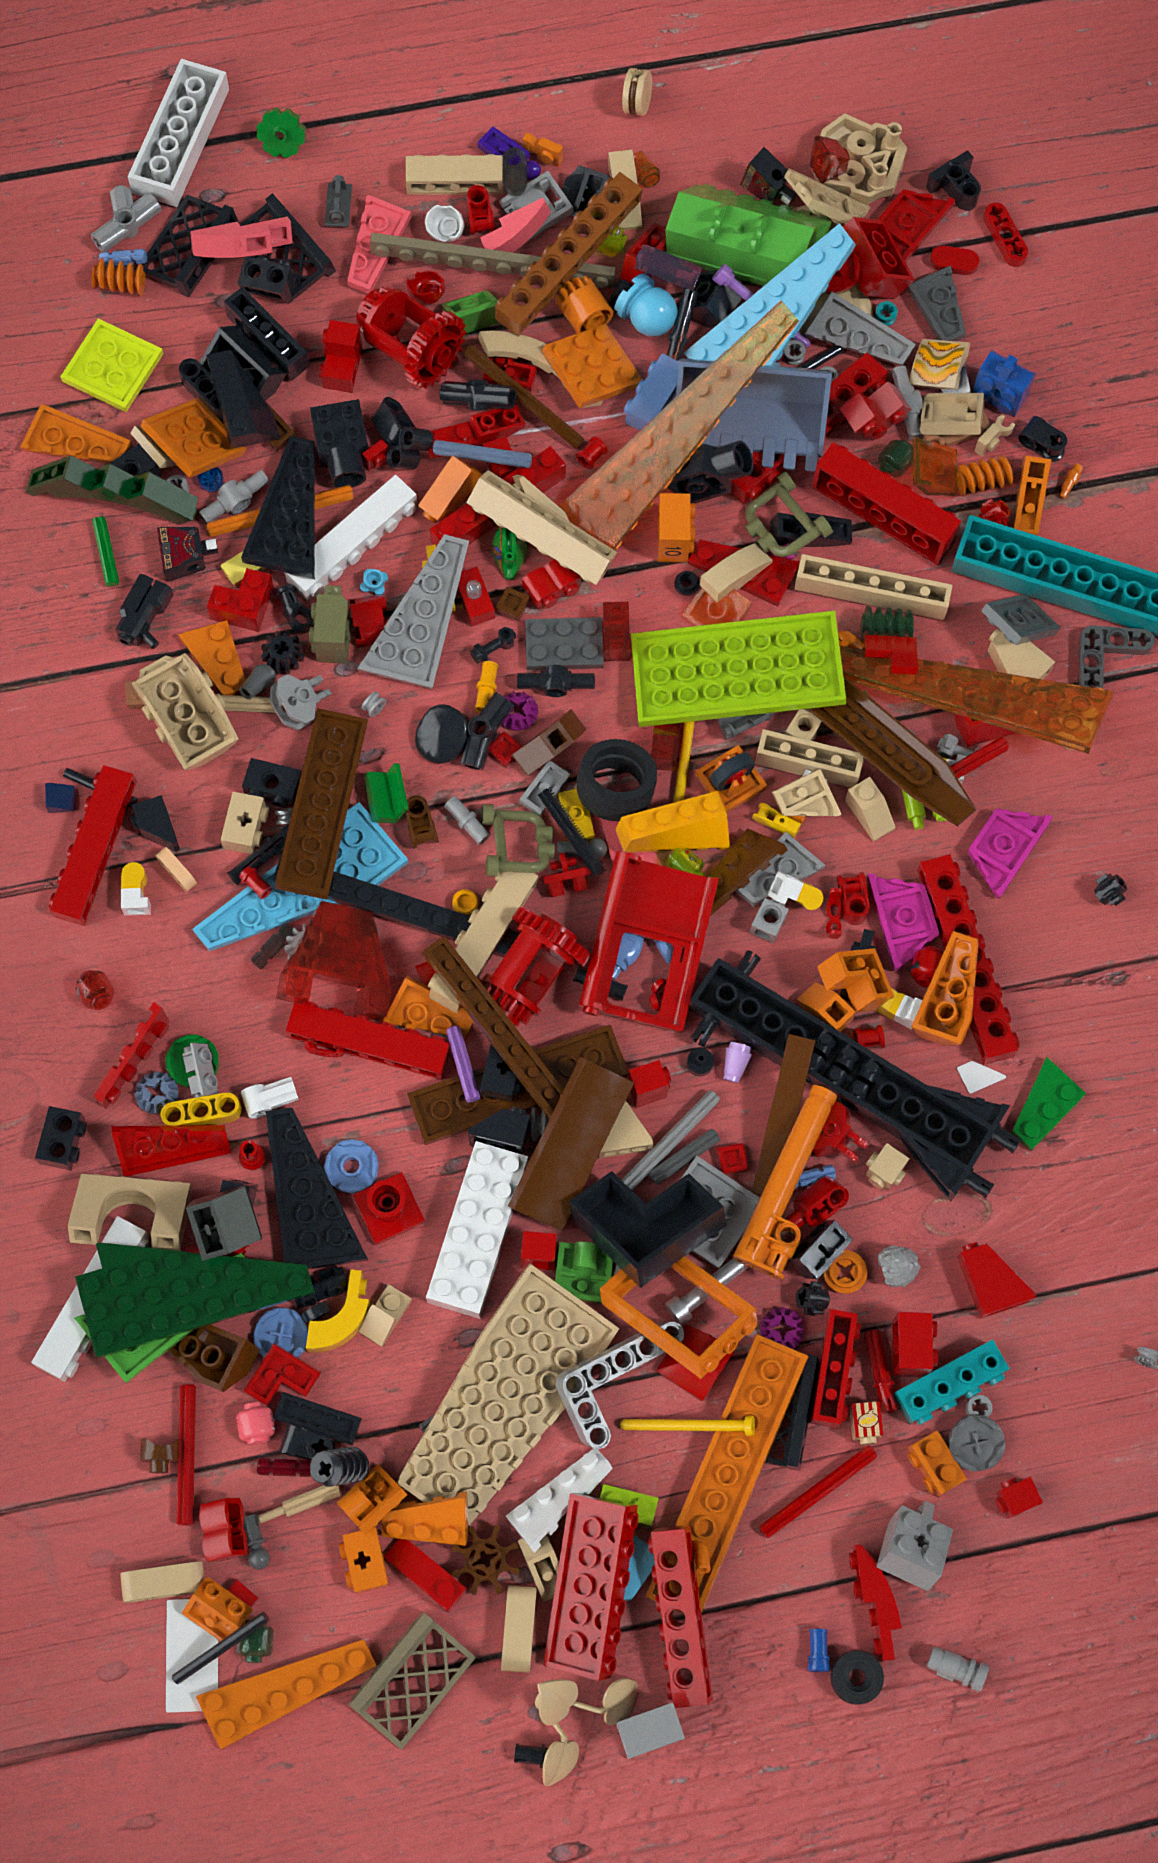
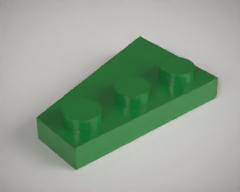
(1046, 1105)

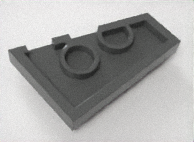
(938, 304)

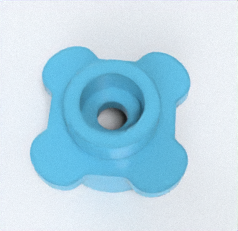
(378, 576)

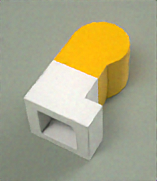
(787, 887)
(132, 890)
(901, 1009)

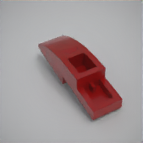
(481, 428)
(875, 1590)

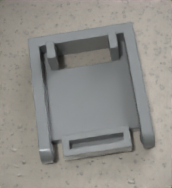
(534, 192)

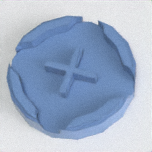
(284, 1328)

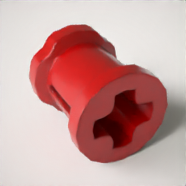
(591, 452)
(870, 1037)

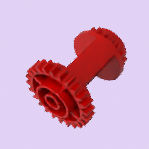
(430, 348)
(559, 950)

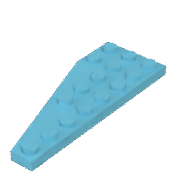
(796, 286)
(362, 854)

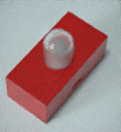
(475, 597)

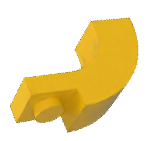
(346, 1324)

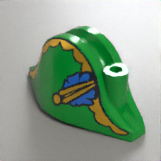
(508, 552)

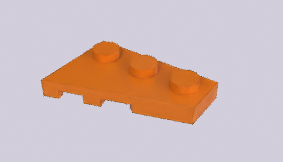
(217, 655)
(431, 1521)

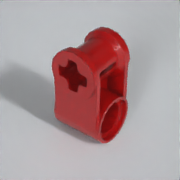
(479, 213)
(854, 894)

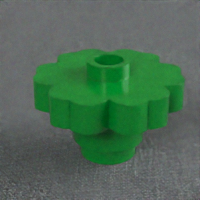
(281, 132)

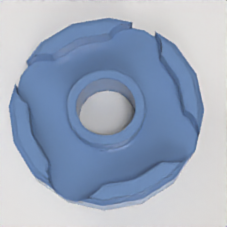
(351, 1182)

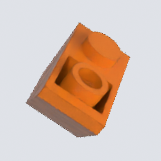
(827, 1006)

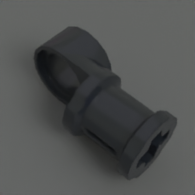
(292, 608)

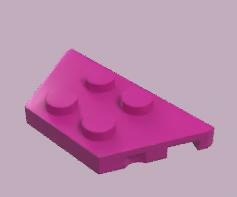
(1005, 846)
(903, 917)

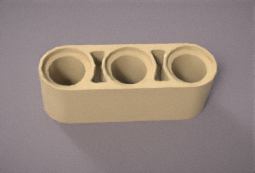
(161, 1582)
(518, 1629)

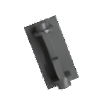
(338, 203)
(735, 725)

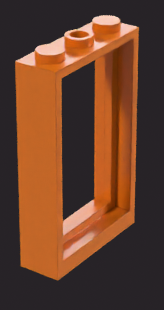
(620, 1284)

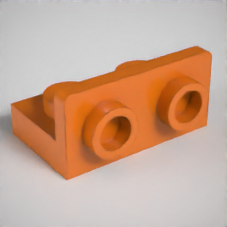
(936, 1464)
(216, 1609)

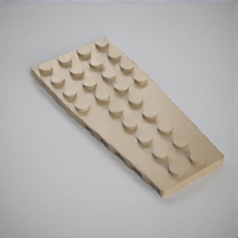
(505, 1392)

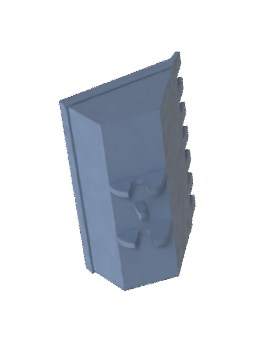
(775, 414)

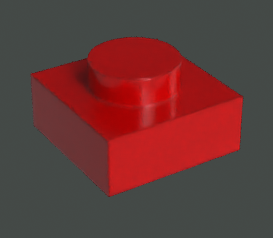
(375, 455)

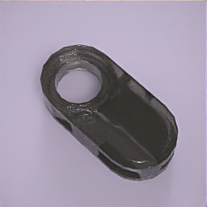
(514, 176)

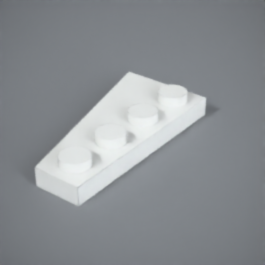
(549, 1504)

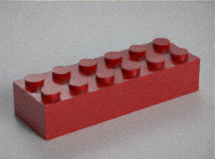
(886, 503)

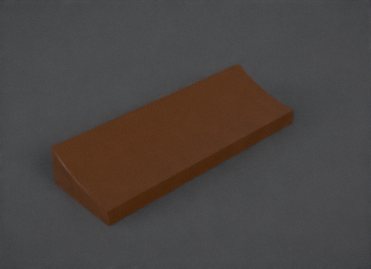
(570, 1143)

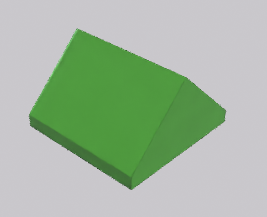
(475, 309)

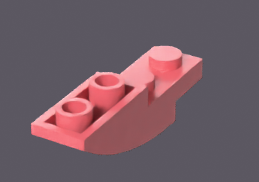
(241, 241)

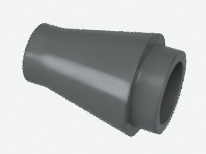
(258, 681)

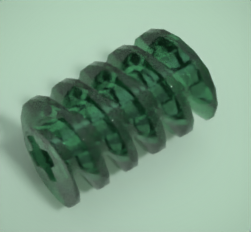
(887, 622)

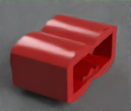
(550, 583)
(223, 1529)

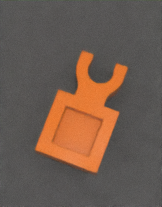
(546, 150)

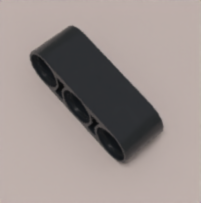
(198, 383)

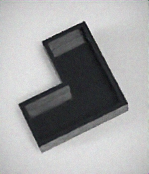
(649, 1235)

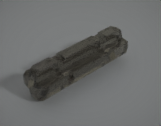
(272, 946)

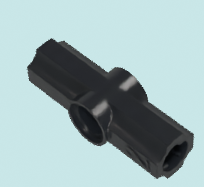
(478, 395)

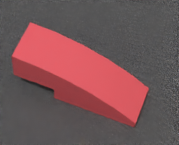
(517, 227)

